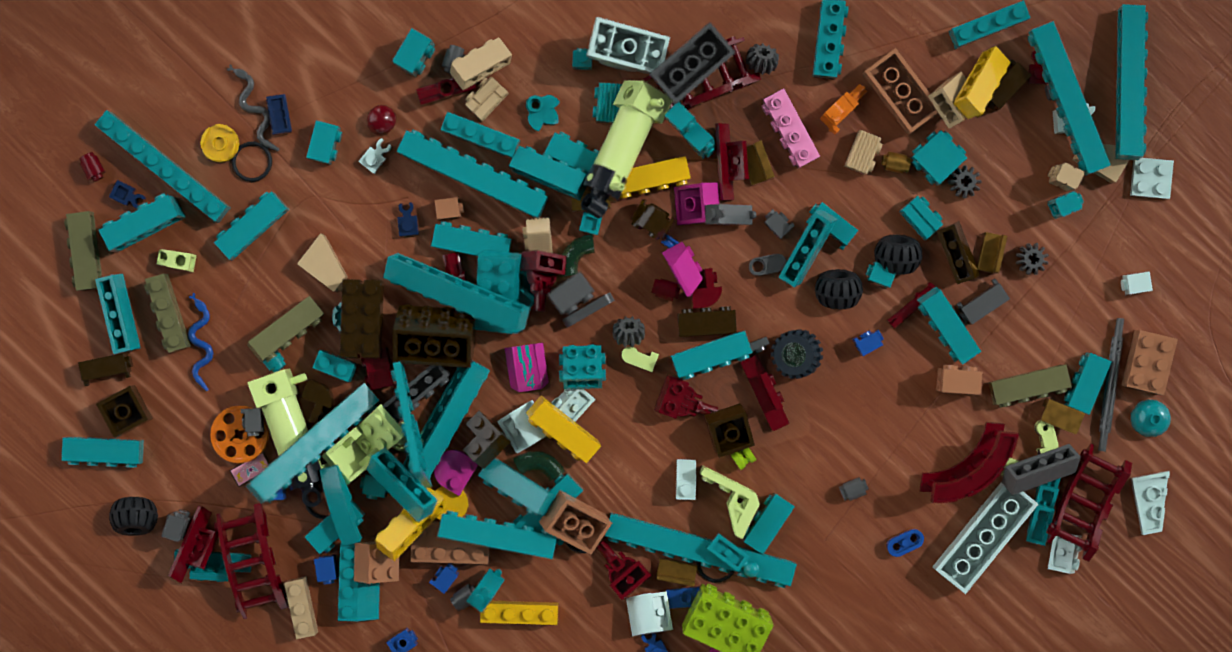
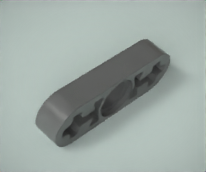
(588, 310)

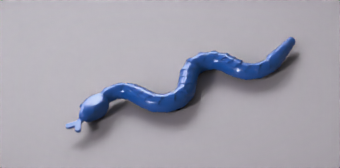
(201, 306)

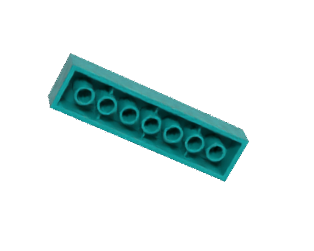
(471, 174)

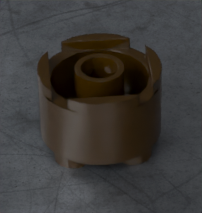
(652, 219)

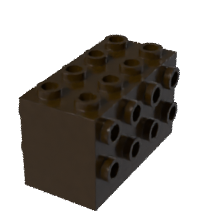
(433, 336)

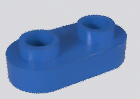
(905, 543)

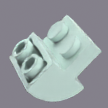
(519, 430)
(649, 613)

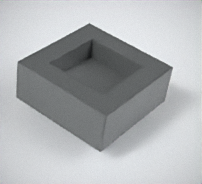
(759, 345)

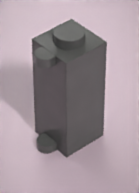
(729, 214)
(983, 303)

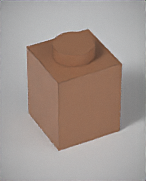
(449, 208)

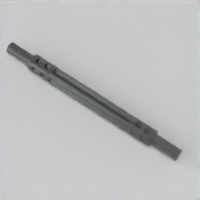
(1111, 385)

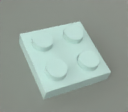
(1152, 178)

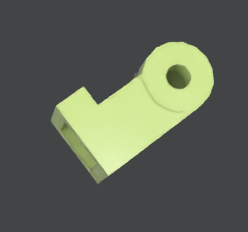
(176, 260)
(639, 359)
(1047, 437)

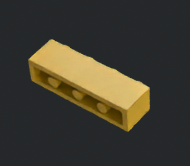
(982, 83)
(657, 175)
(563, 429)
(405, 530)
(520, 613)

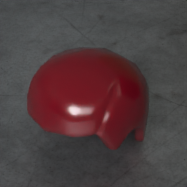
(381, 120)

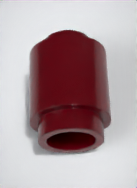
(92, 166)
(665, 289)

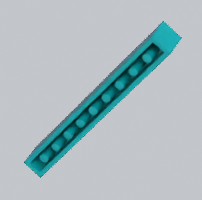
(694, 547)

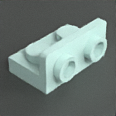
(573, 402)
(1064, 556)

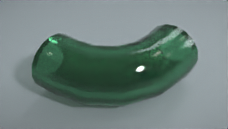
(575, 251)
(539, 461)

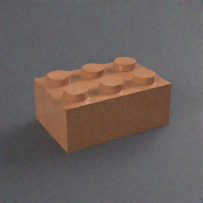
(1149, 362)
(575, 522)

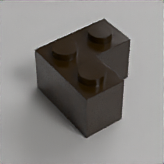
(488, 440)

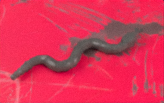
(253, 109)

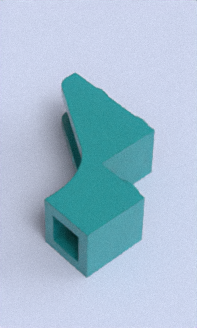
(693, 133)

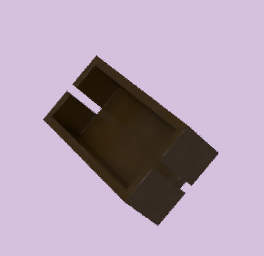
(361, 318)

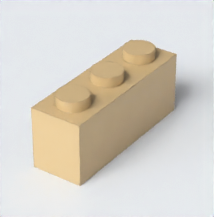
(480, 63)
(301, 607)

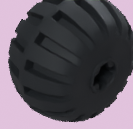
(898, 253)
(838, 289)
(133, 516)

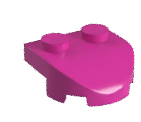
(454, 470)

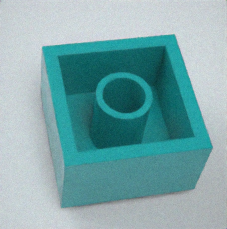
(414, 53)

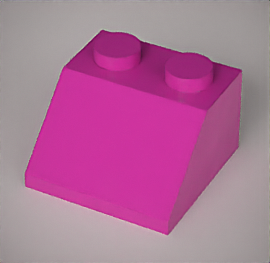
(691, 202)
(683, 267)

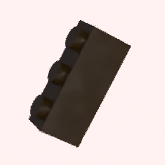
(958, 252)
(706, 321)

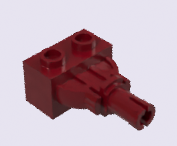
(541, 274)
(678, 399)
(625, 574)

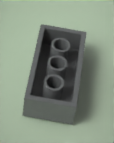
(692, 63)
(571, 294)

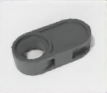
(771, 264)

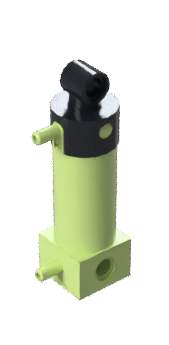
(639, 109)
(287, 424)

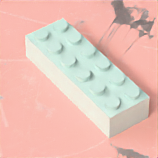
(984, 537)

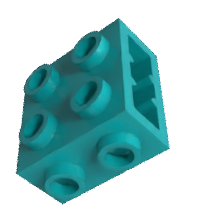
(938, 157)
(582, 367)

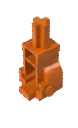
(842, 108)

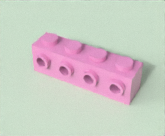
(791, 129)

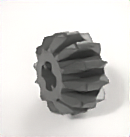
(762, 59)
(968, 189)
(1037, 254)
(628, 331)

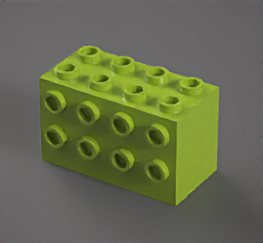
(726, 622)

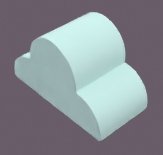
(626, 47)

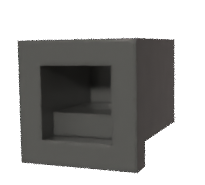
(778, 223)
(253, 421)

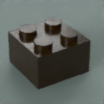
(124, 411)
(729, 430)

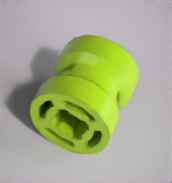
(740, 460)

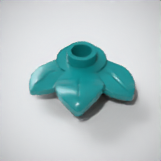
(544, 113)

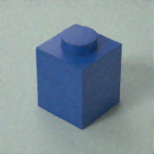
(326, 569)

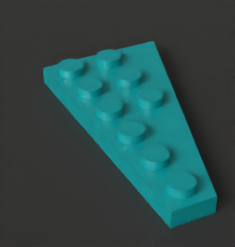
(410, 427)

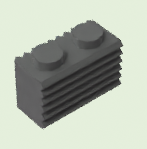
(177, 525)

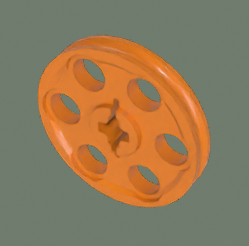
(231, 432)

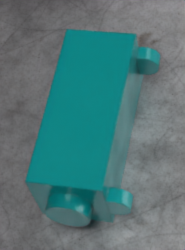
(842, 230)
(486, 589)

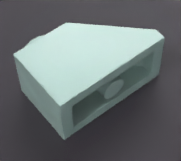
(686, 479)

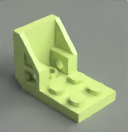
(366, 439)
(740, 513)

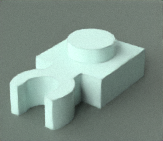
(373, 158)

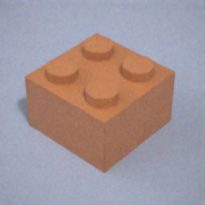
(962, 381)
(373, 565)

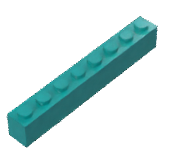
(1130, 82)
(1069, 98)
(162, 166)
(456, 293)
(449, 413)
(313, 442)

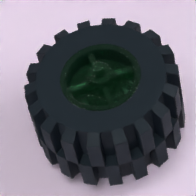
(797, 353)

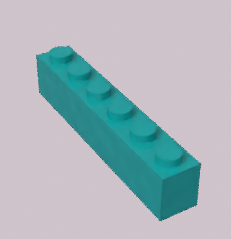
(496, 536)

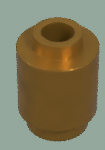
(896, 162)

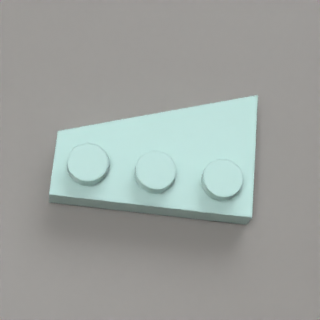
(1150, 500)

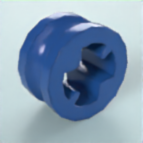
(669, 241)

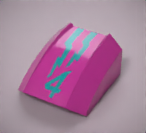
(527, 367)

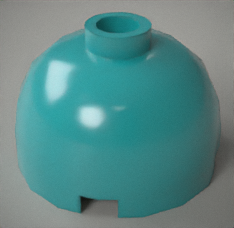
(1150, 418)

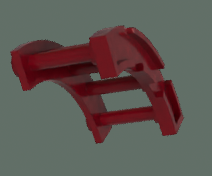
(729, 84)
(976, 470)
(1101, 510)
(267, 558)

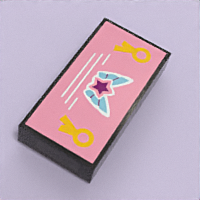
(248, 471)

